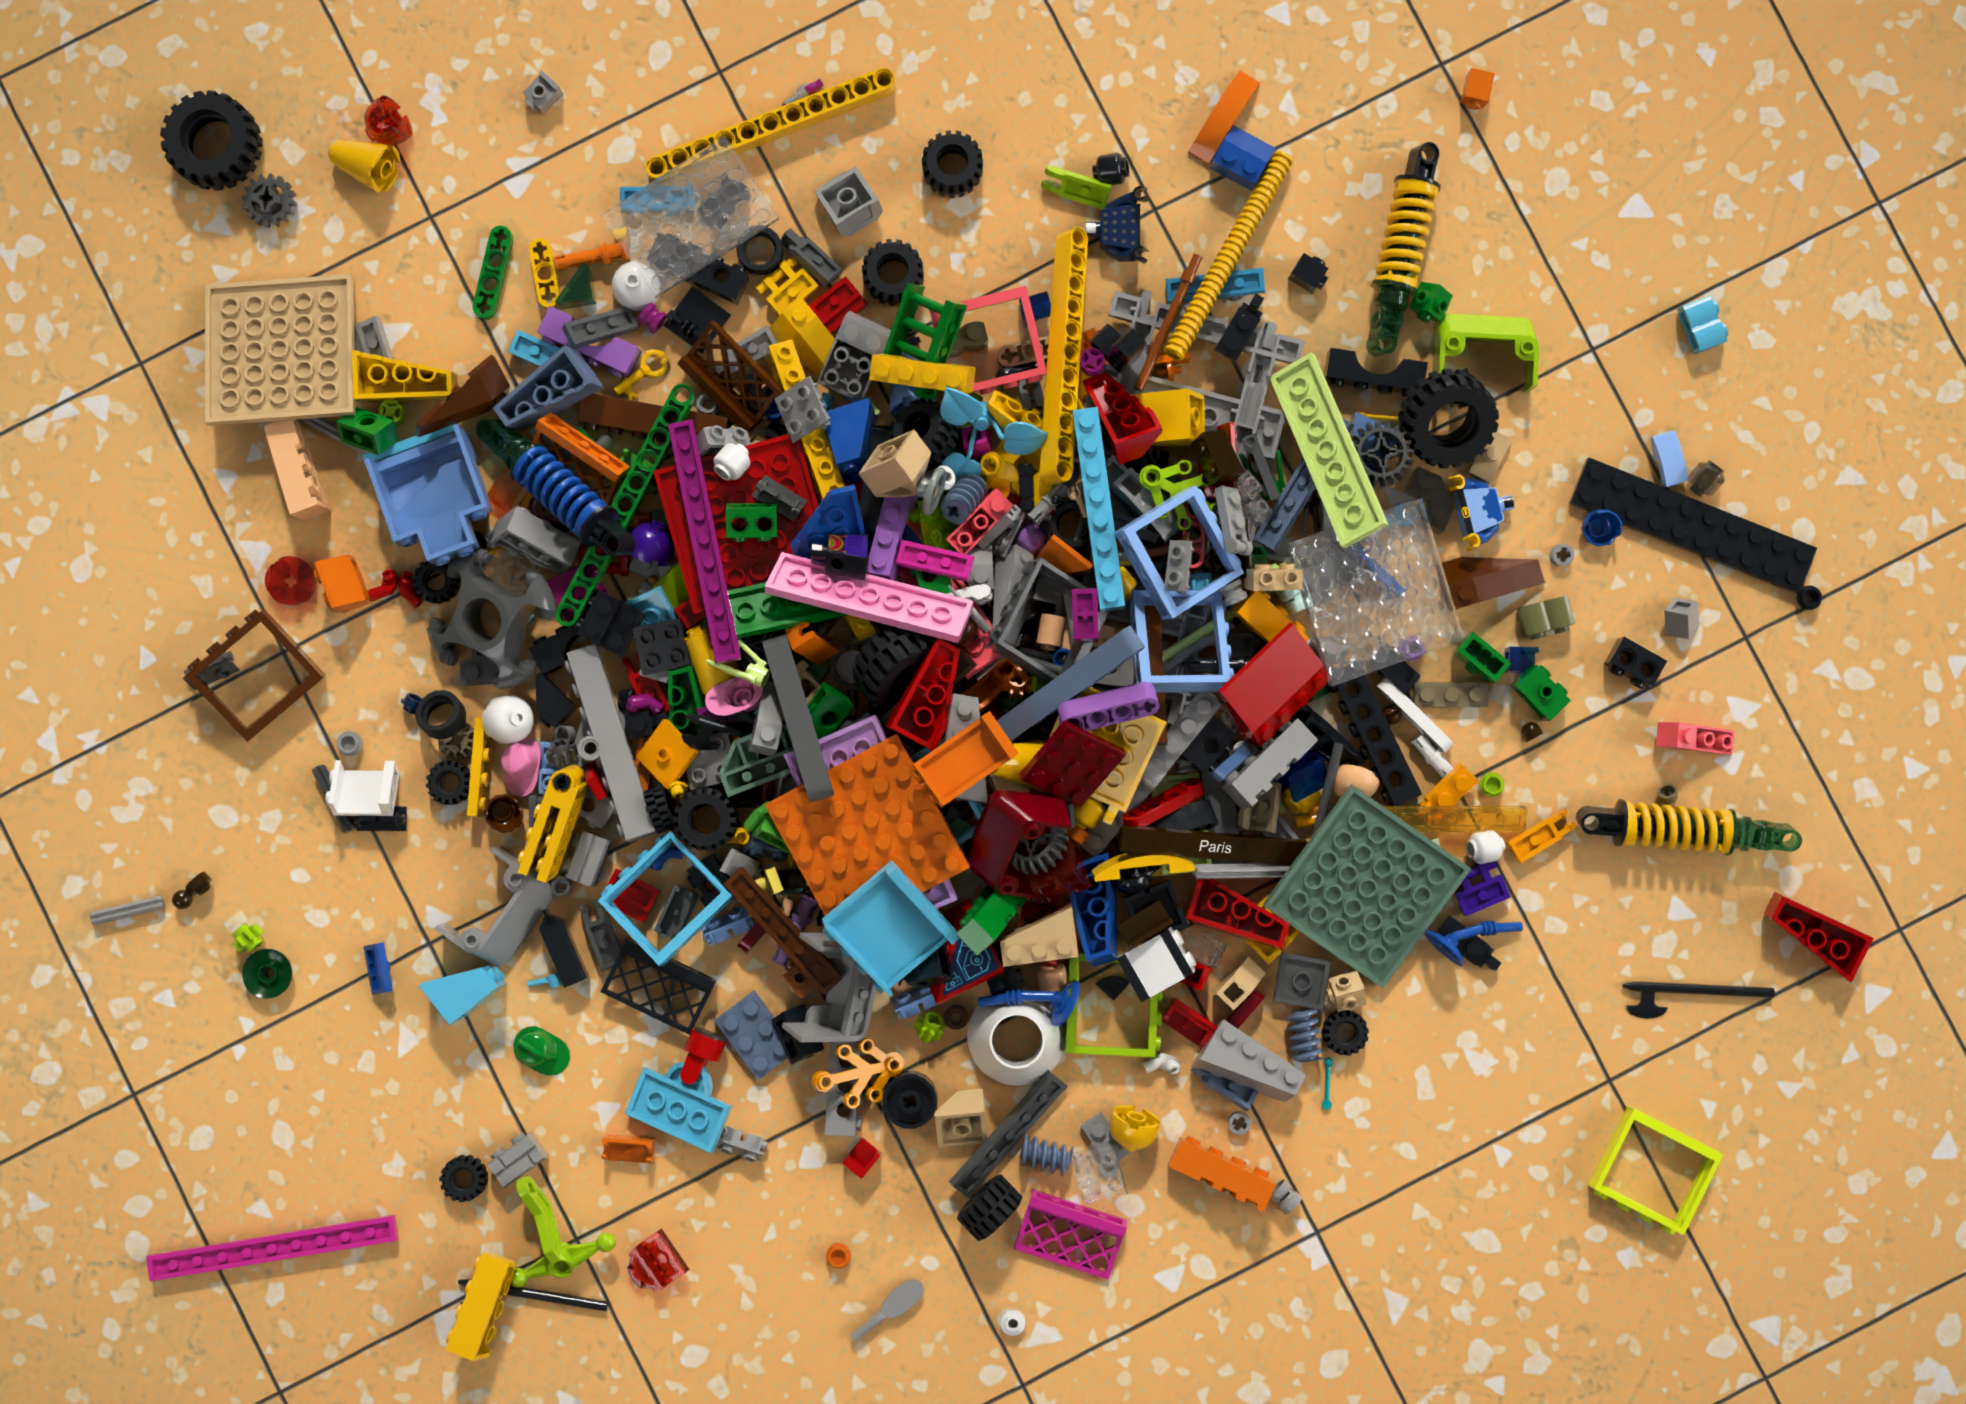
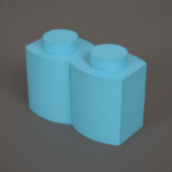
(1702, 324)

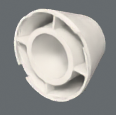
(1015, 1072)

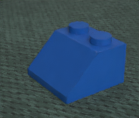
(1242, 158)

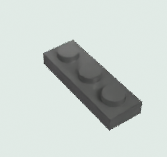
(600, 327)

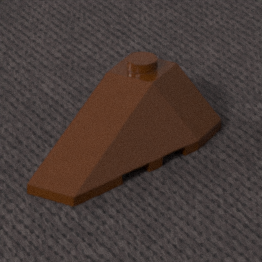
(1484, 579)

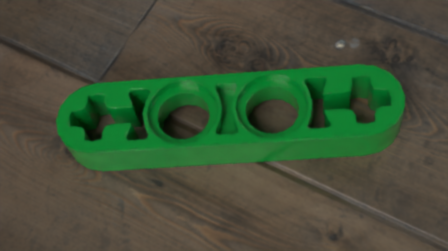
(496, 273)

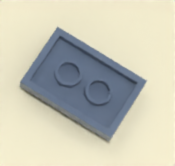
(753, 1034)

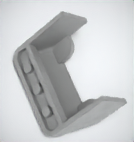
(514, 921)
(847, 1005)

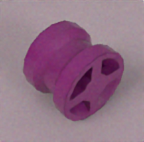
(652, 318)
(1090, 357)

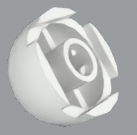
(631, 289)
(507, 719)

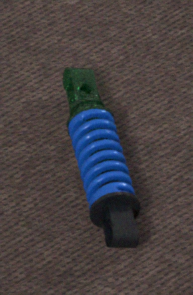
(557, 489)

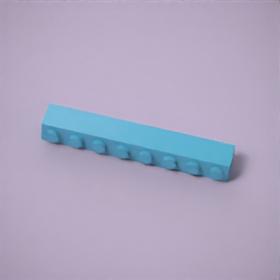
(1098, 509)

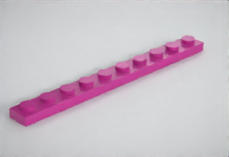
(272, 1247)

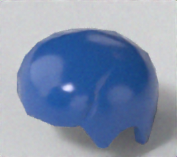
(1601, 529)

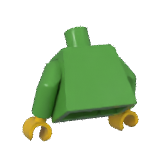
(764, 829)

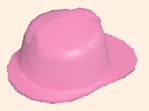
(733, 697)
(521, 766)

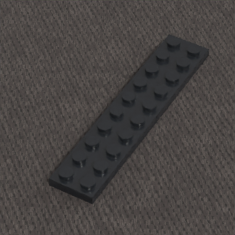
(1694, 525)

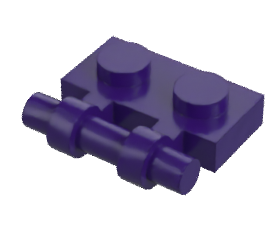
(1483, 894)

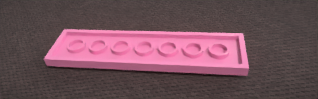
(871, 598)

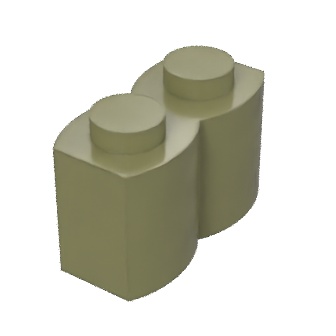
(970, 338)
(1546, 616)

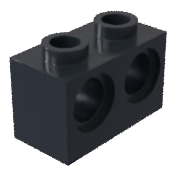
(1637, 657)

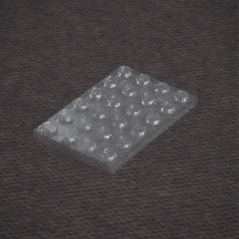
(690, 217)

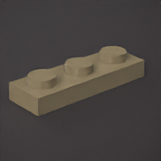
(1450, 694)

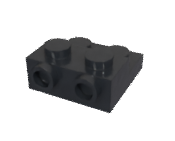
(609, 623)

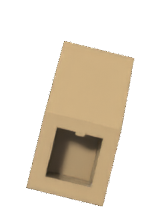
(1240, 983)

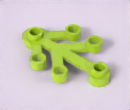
(1161, 483)

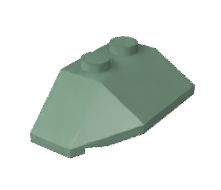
(749, 769)

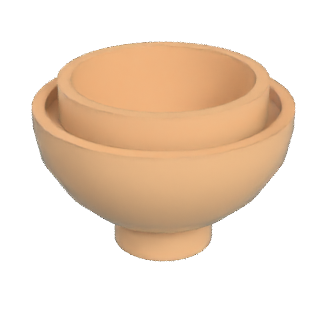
(1358, 776)

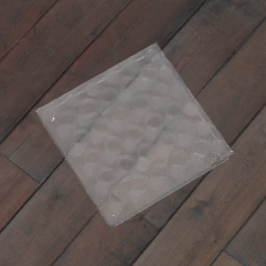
(1377, 597)

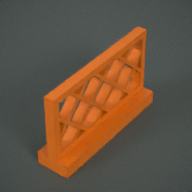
(582, 450)

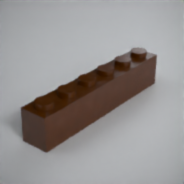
(635, 417)

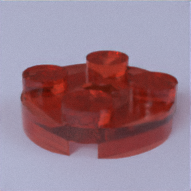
(282, 569)

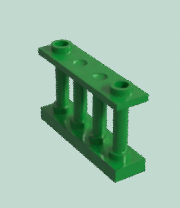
(942, 337)

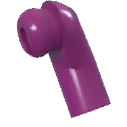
(642, 701)

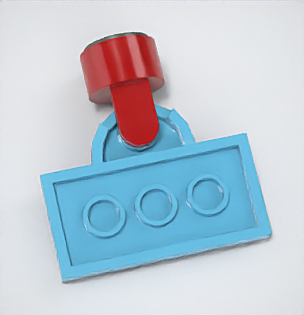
(682, 1098)

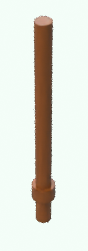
(1187, 279)

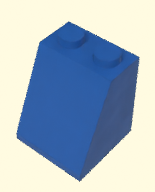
(850, 437)

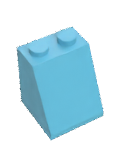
(463, 992)

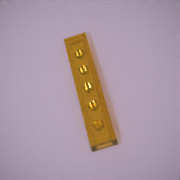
(1463, 818)

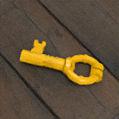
(644, 370)

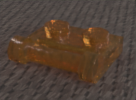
(505, 492)

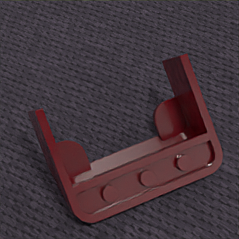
(1002, 824)

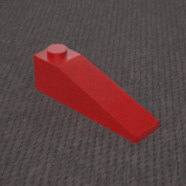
(1124, 420)
(926, 701)

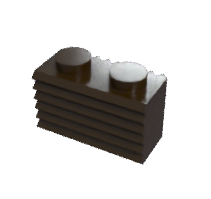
(1217, 457)

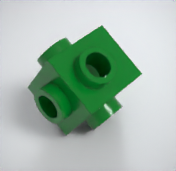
(1431, 302)

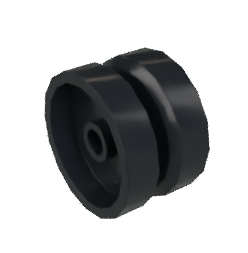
(910, 1114)

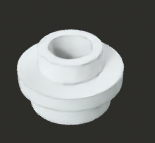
(1012, 1314)

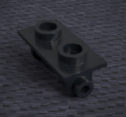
(397, 822)

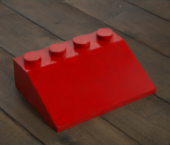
(1274, 685)

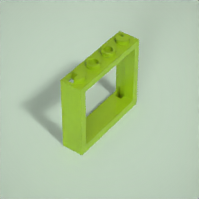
(1155, 1020)

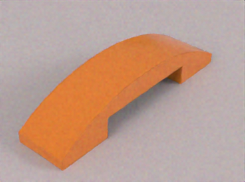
(1223, 117)

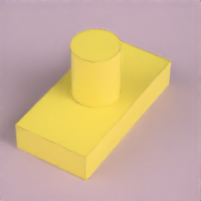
(770, 881)

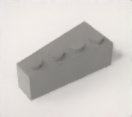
(962, 713)
(1268, 763)
(1248, 1063)

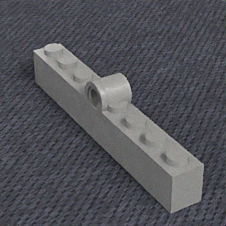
(610, 741)
(1164, 756)

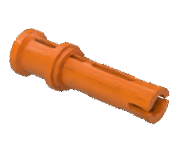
(604, 254)

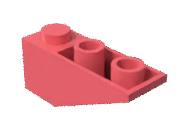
(979, 522)
(1694, 738)

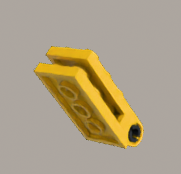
(563, 793)

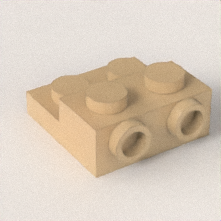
(1274, 579)

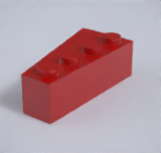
(1233, 914)
(1825, 937)

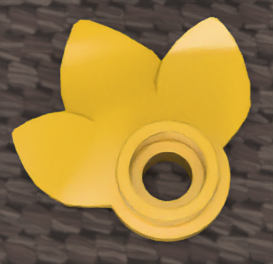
(1001, 475)

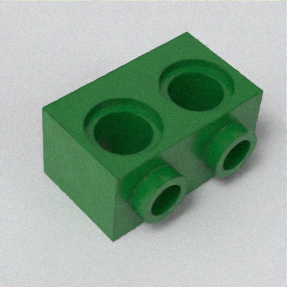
(751, 514)

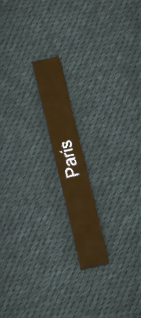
(1209, 845)

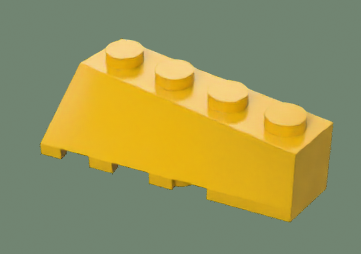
(385, 379)

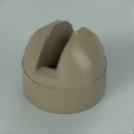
(1672, 794)

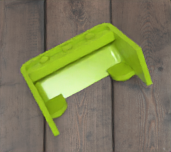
(1457, 328)

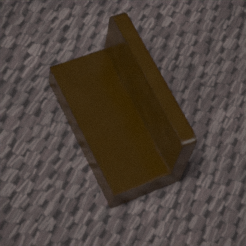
(1144, 924)

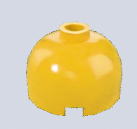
(1132, 1128)

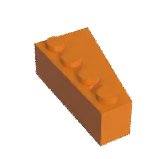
(1222, 1172)

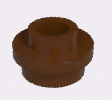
(952, 1024)

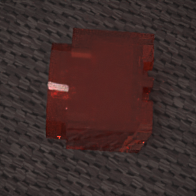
(1060, 880)

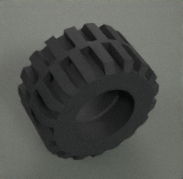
(958, 145)
(891, 252)
(920, 416)
(687, 830)
(989, 1207)

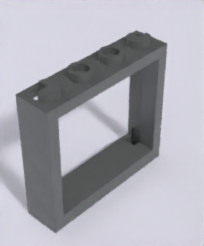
(1010, 610)

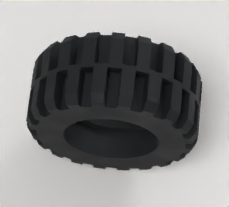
(190, 118)
(1468, 438)
(889, 664)

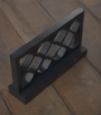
(672, 968)

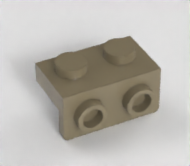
(1264, 813)

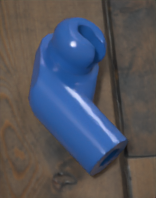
(671, 852)

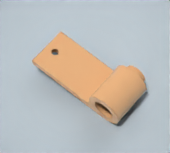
(1054, 633)

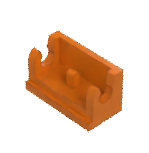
(811, 645)
(628, 1148)

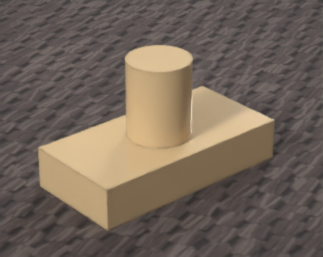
(1486, 465)

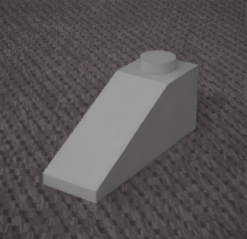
(767, 722)

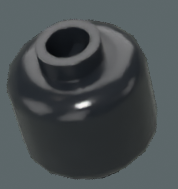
(1111, 169)

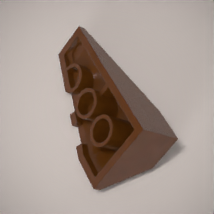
(477, 396)

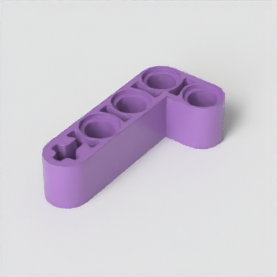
(1110, 706)

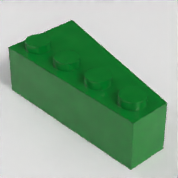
(987, 918)

